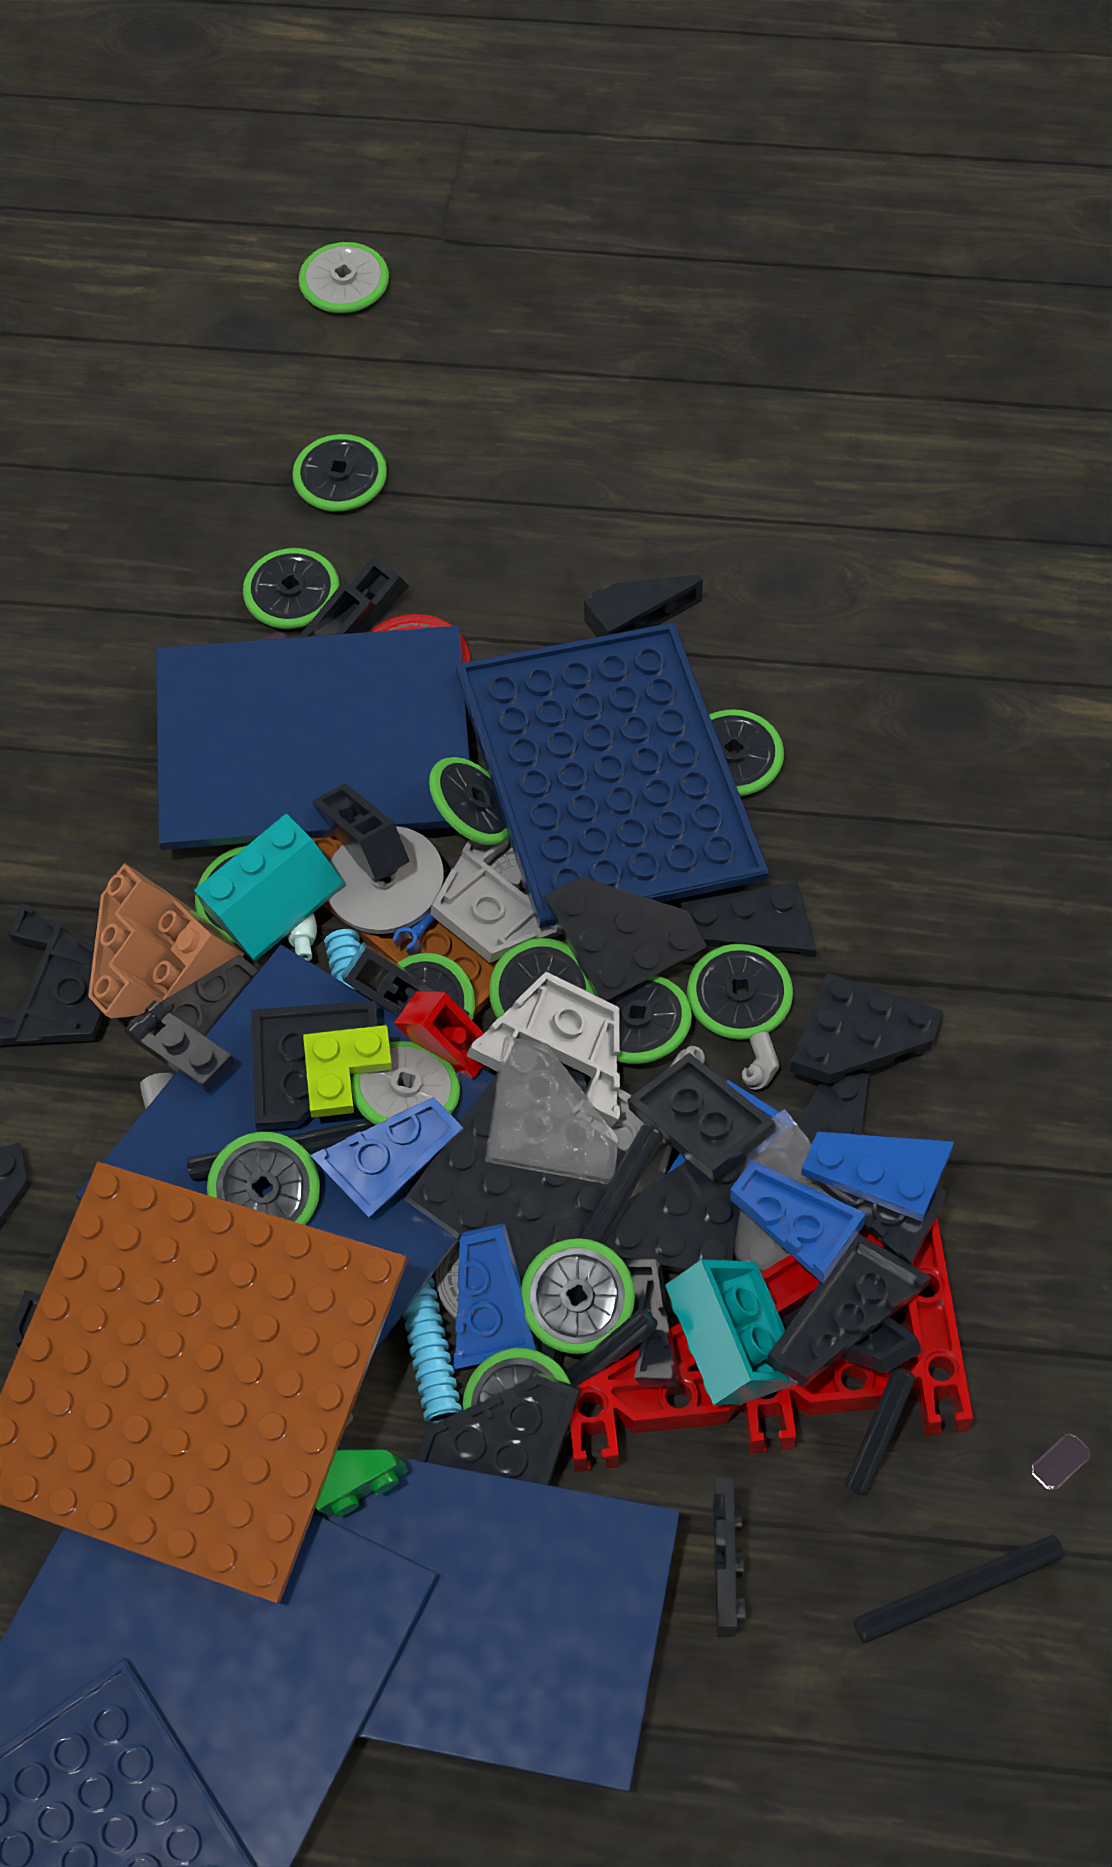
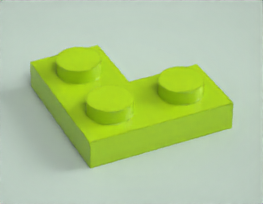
(336, 1056)

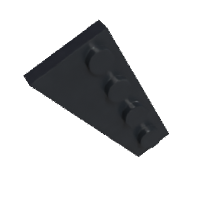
(850, 1304)

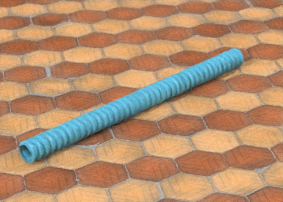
(422, 1314)

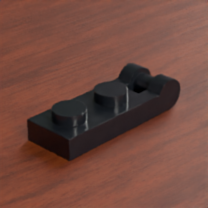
(181, 1047)

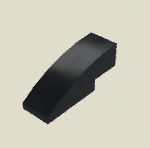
(358, 604)

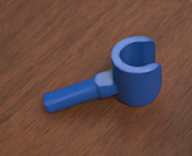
(413, 933)

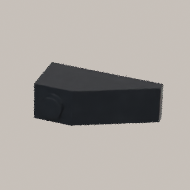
(640, 603)
(363, 831)
(384, 979)

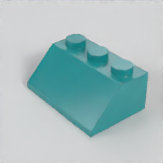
(269, 887)
(729, 1328)

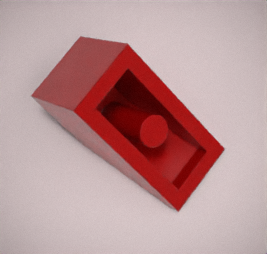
(441, 1028)

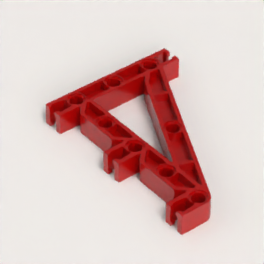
(790, 1285)

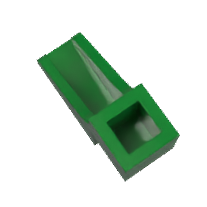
(356, 1476)

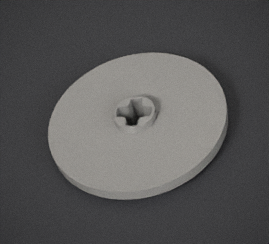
(390, 906)

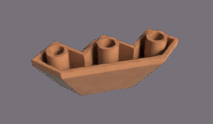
(149, 946)

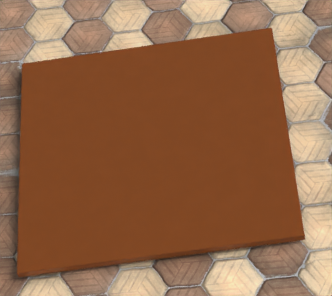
(190, 1378)

